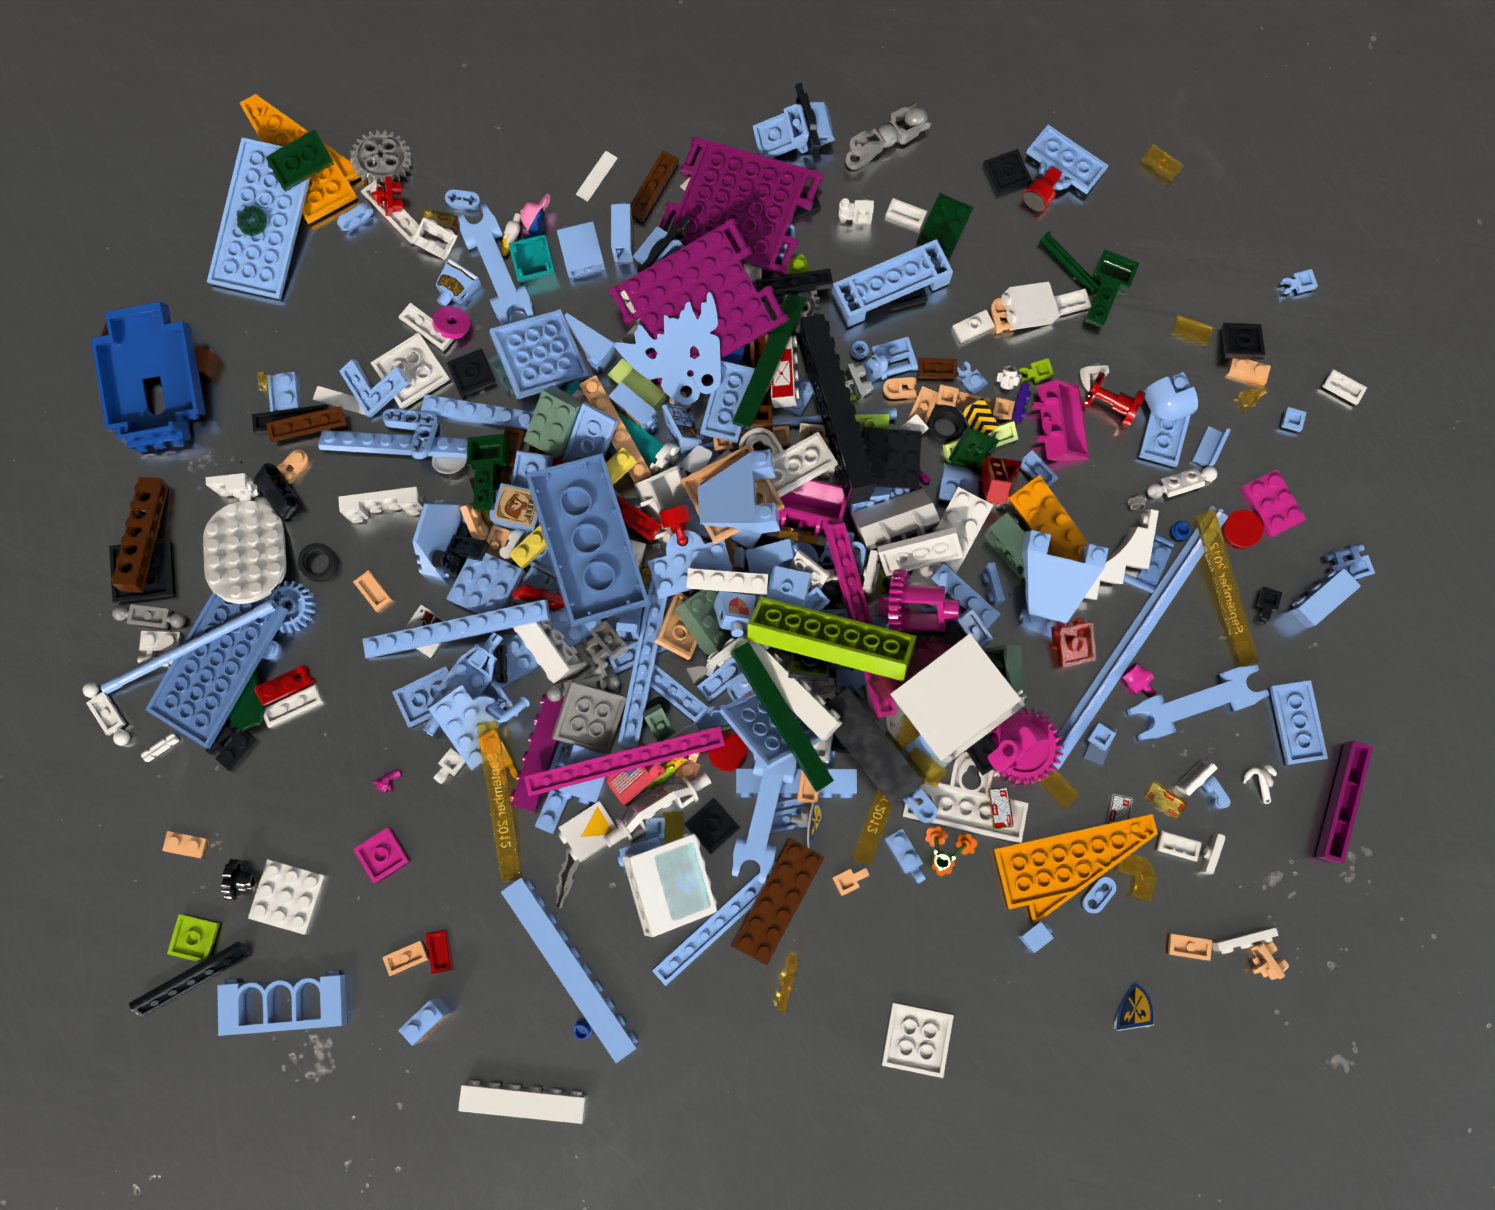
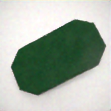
(248, 708)

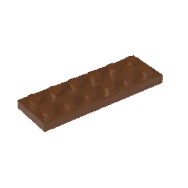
(777, 901)

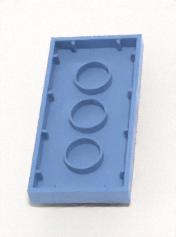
(587, 540)

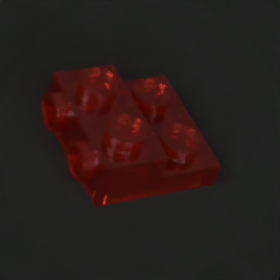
(1074, 642)

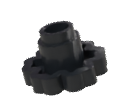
(236, 879)

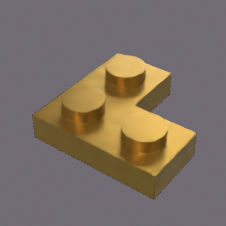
(789, 533)

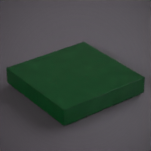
(972, 449)

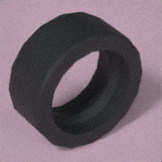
(947, 410)
(305, 554)

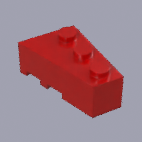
(998, 478)

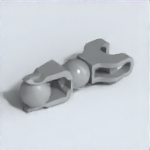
(886, 135)

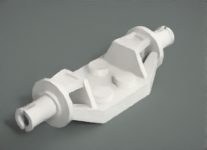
(646, 806)

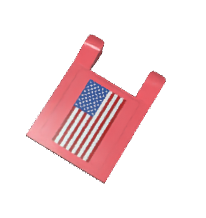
(632, 782)

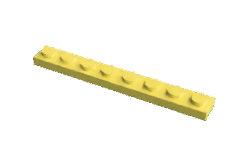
(535, 542)

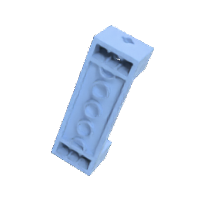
(891, 281)

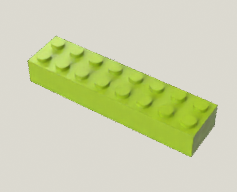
(831, 638)

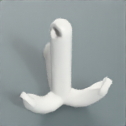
(1264, 779)

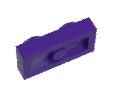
(1023, 396)

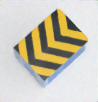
(979, 416)

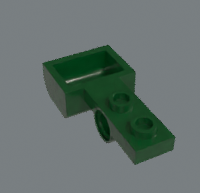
(1114, 274)
(484, 455)

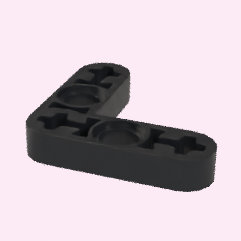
(448, 562)

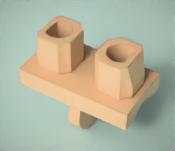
(1265, 962)

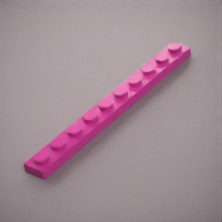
(854, 598)
(624, 761)

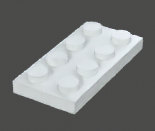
(920, 551)

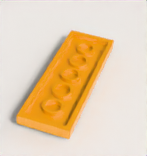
(1045, 514)

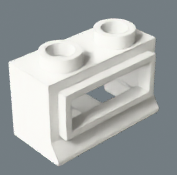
(442, 233)

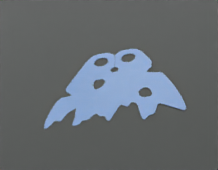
(673, 352)

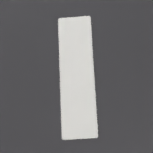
(596, 176)
(337, 399)

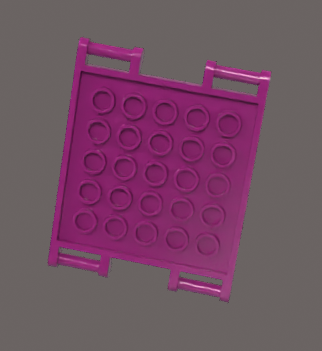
(744, 187)
(687, 277)

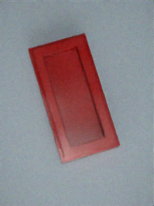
(439, 951)

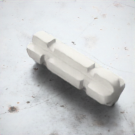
(159, 747)

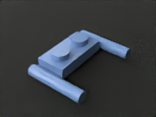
(1149, 577)

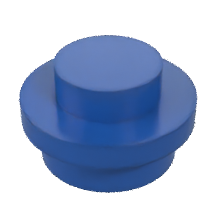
(1181, 530)
(582, 1030)

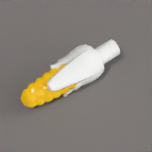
(510, 234)

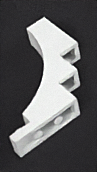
(1132, 552)

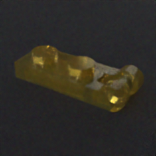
(786, 981)

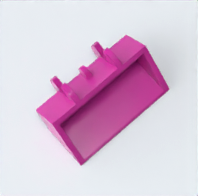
(1062, 421)
(813, 505)

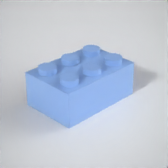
(1324, 597)

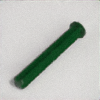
(1069, 262)

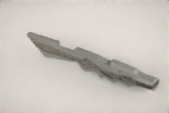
(566, 874)

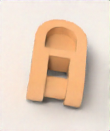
(998, 311)
(893, 388)
(298, 460)

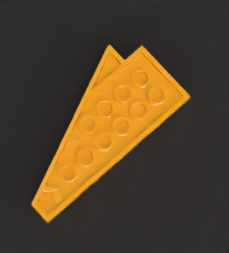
(328, 188)
(1058, 867)

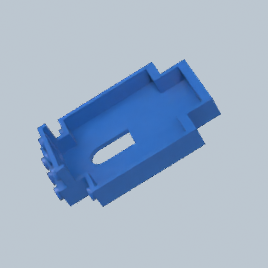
(141, 347)

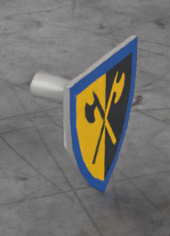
(811, 820)
(1135, 1009)

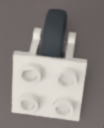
(822, 576)

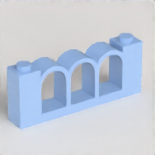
(232, 1005)

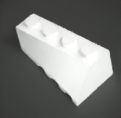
(551, 651)

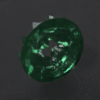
(256, 227)

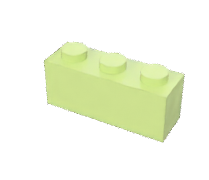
(636, 382)

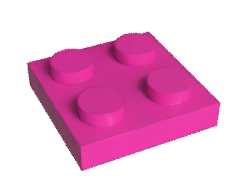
(381, 855)

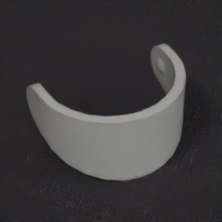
(697, 673)

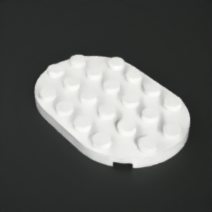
(244, 552)

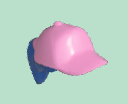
(532, 216)

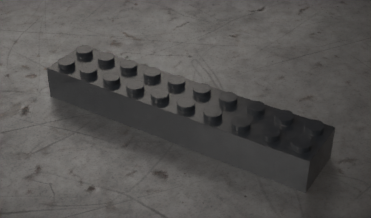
(836, 409)

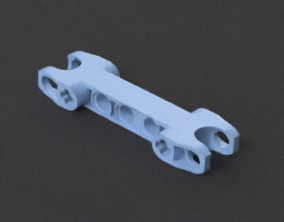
(483, 237)
(1232, 690)
(756, 845)

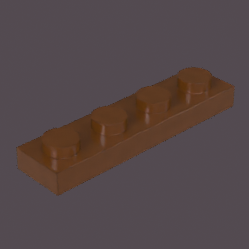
(653, 185)
(306, 424)

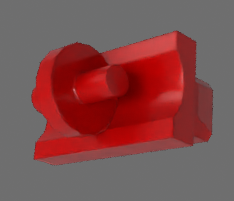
(389, 189)

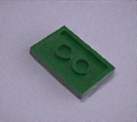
(299, 160)
(945, 223)

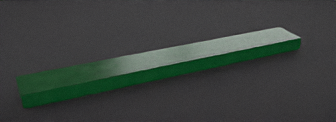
(768, 363)
(782, 716)

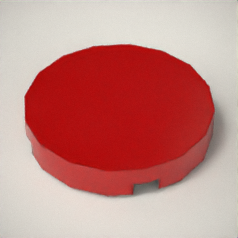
(1243, 528)
(731, 755)

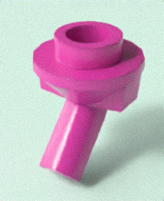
(383, 783)

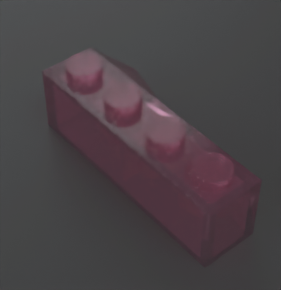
(925, 653)

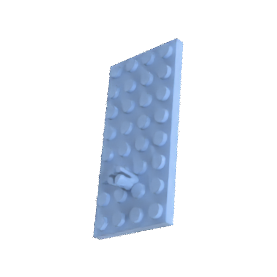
(259, 261)

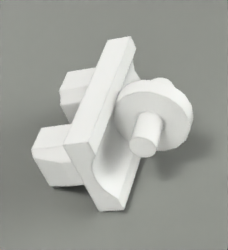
(854, 383)

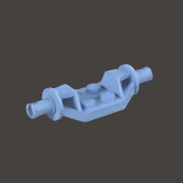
(469, 673)

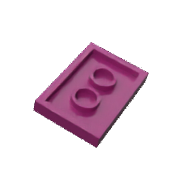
(1273, 503)

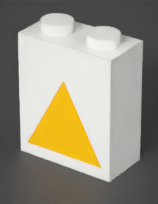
(586, 832)

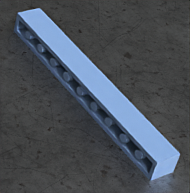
(569, 969)

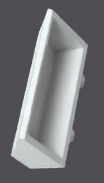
(659, 493)
(895, 519)

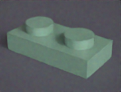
(658, 723)

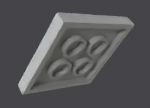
(589, 717)

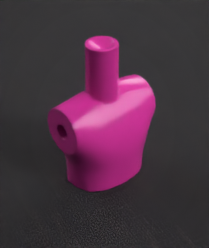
(1139, 679)

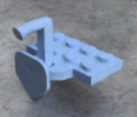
(460, 713)

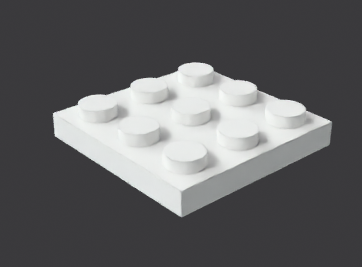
(417, 364)
(287, 897)
(917, 1040)

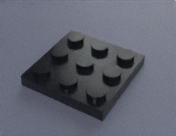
(894, 456)
(159, 576)

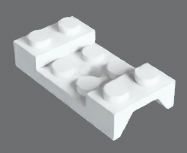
(356, 506)

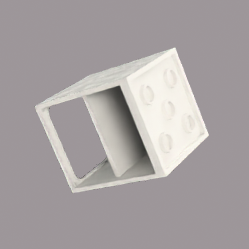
(958, 699)

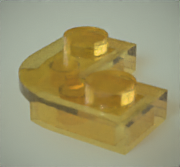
(1144, 875)

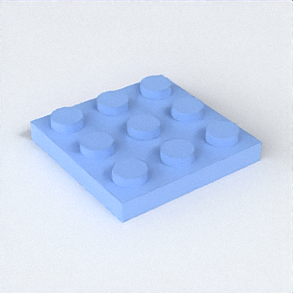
(485, 584)

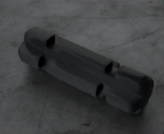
(501, 664)

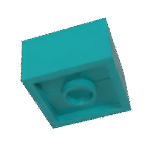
(532, 259)

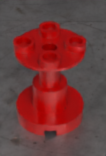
(1121, 403)

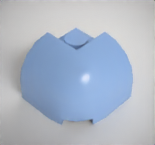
(1172, 397)
(956, 476)

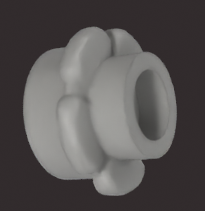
(1137, 502)

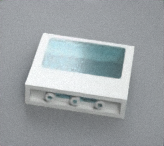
(670, 885)

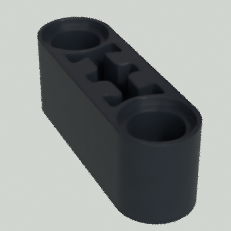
(277, 490)

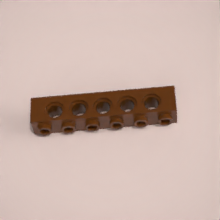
(143, 543)

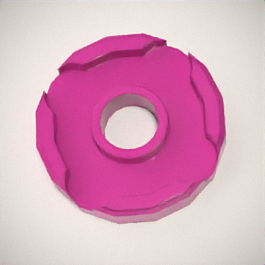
(454, 314)

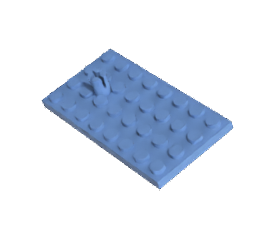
(209, 680)

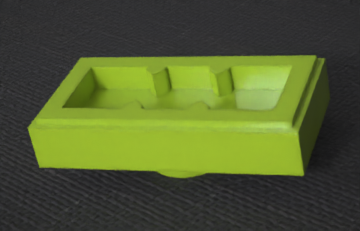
(878, 420)

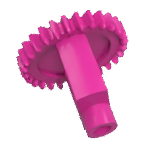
(903, 593)
(1014, 740)

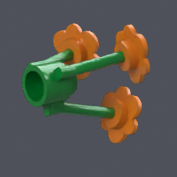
(944, 859)

